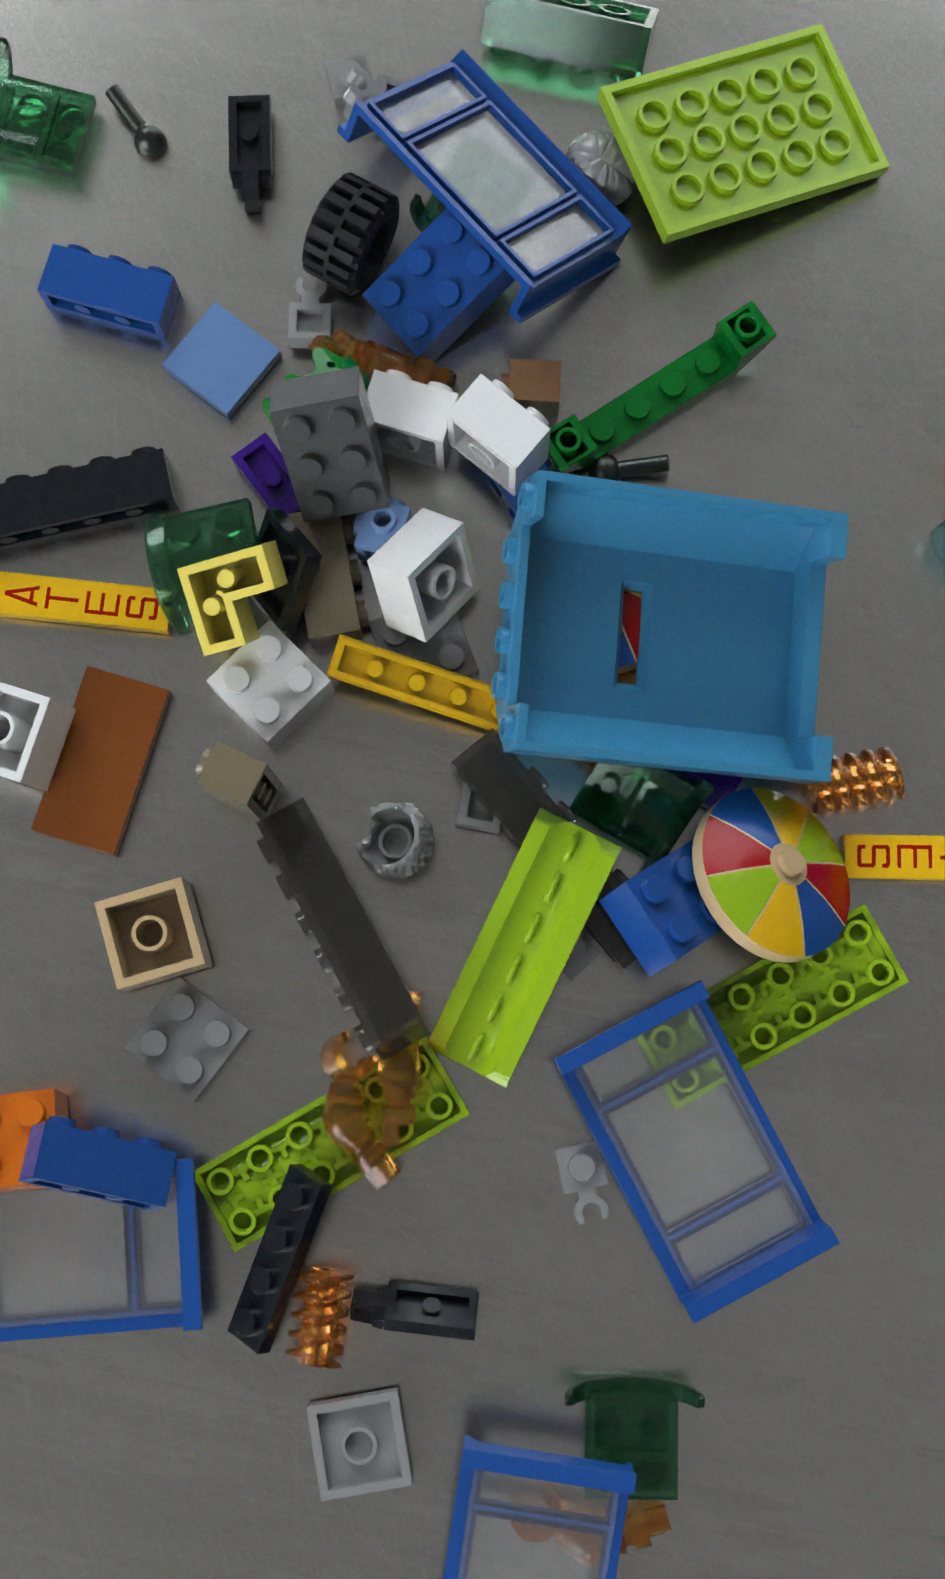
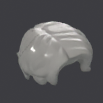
(603, 164)
(397, 841)

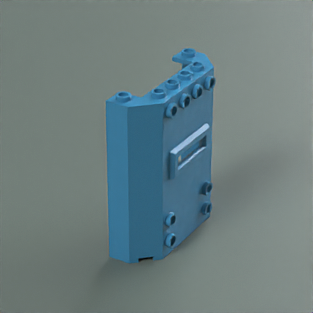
(722, 628)

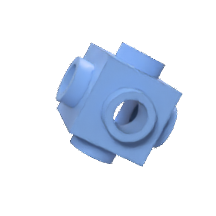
(378, 526)

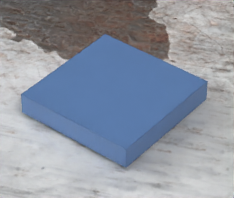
(222, 360)

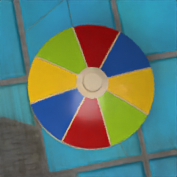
(771, 875)

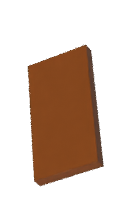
(102, 761)

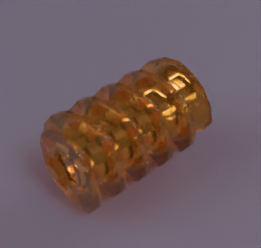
(859, 777)
(321, 1316)

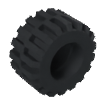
(350, 233)

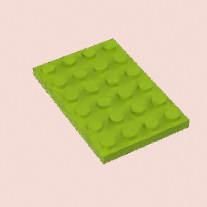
(742, 132)

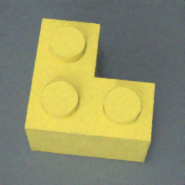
(220, 591)

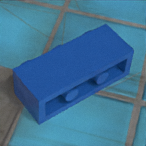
(109, 290)
(98, 1164)

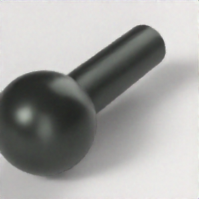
(148, 138)
(611, 468)

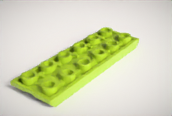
(524, 946)
(784, 1003)
(248, 1178)

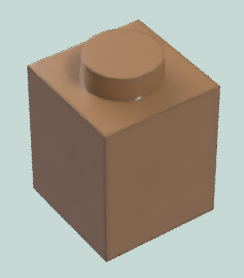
(535, 384)

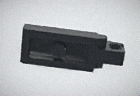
(250, 147)
(418, 1309)

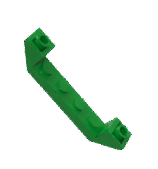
(663, 394)

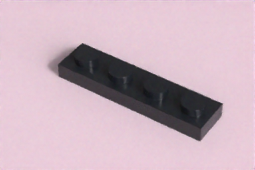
(279, 1258)

